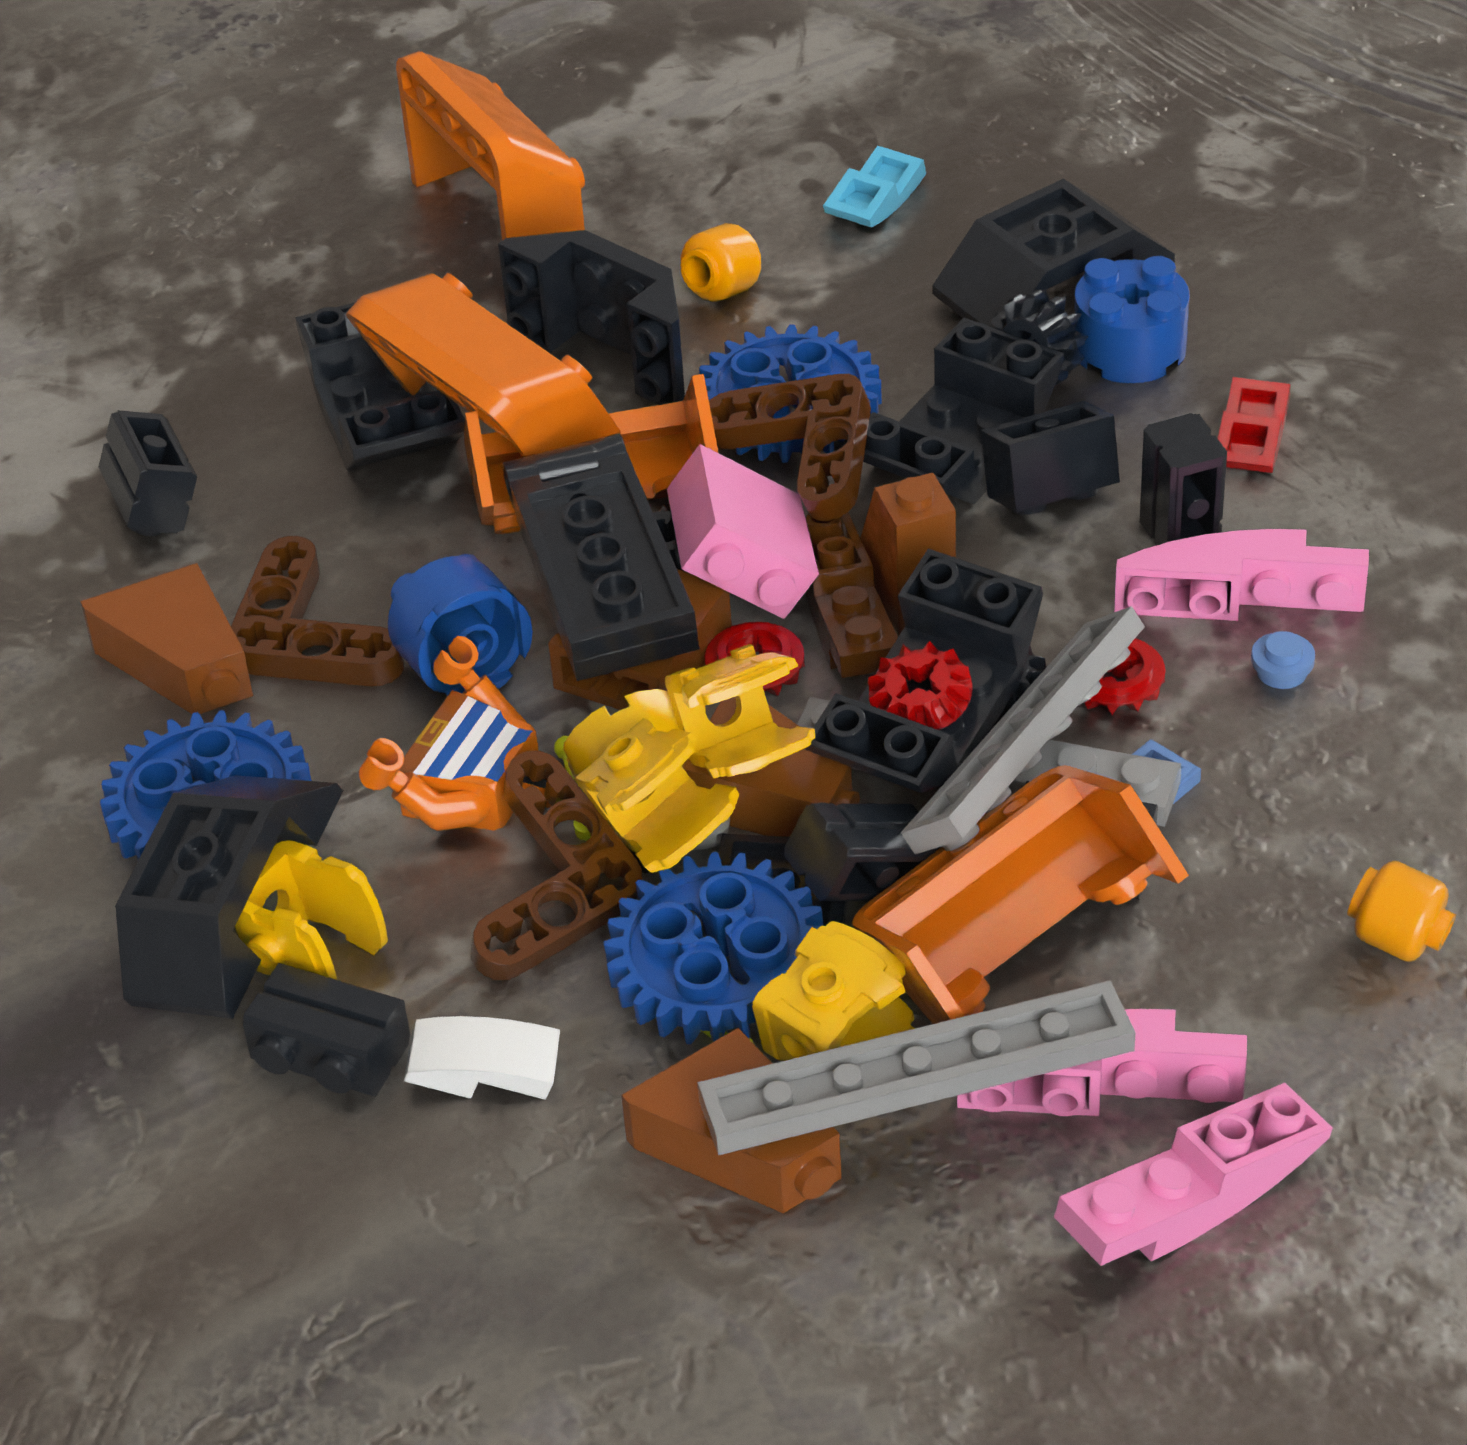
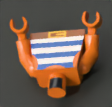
(462, 755)

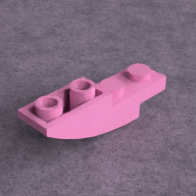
(1220, 571)
(1162, 1066)
(1197, 1184)

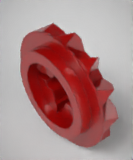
(765, 638)
(1143, 676)
(948, 680)

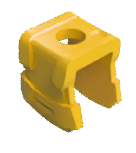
(750, 736)
(651, 796)
(314, 891)
(832, 995)

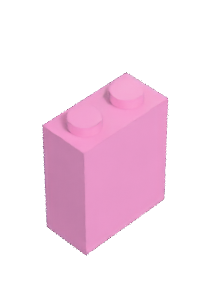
(741, 532)

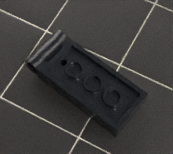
(600, 557)

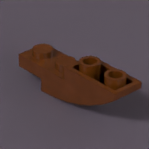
(845, 600)

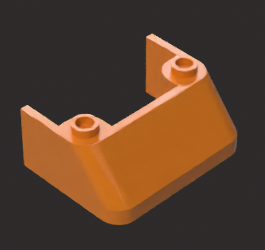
(467, 121)
(444, 338)
(655, 438)
(1024, 871)

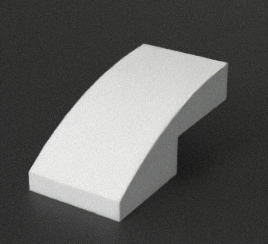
(465, 1050)

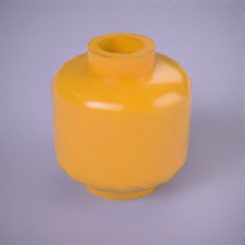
(720, 262)
(1401, 911)

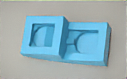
(877, 188)

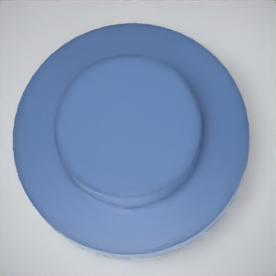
(1282, 659)

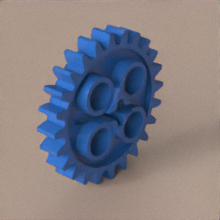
(803, 358)
(186, 760)
(684, 978)

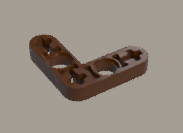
(826, 412)
(267, 632)
(578, 874)

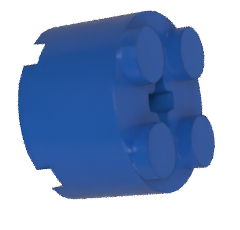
(1132, 317)
(454, 600)

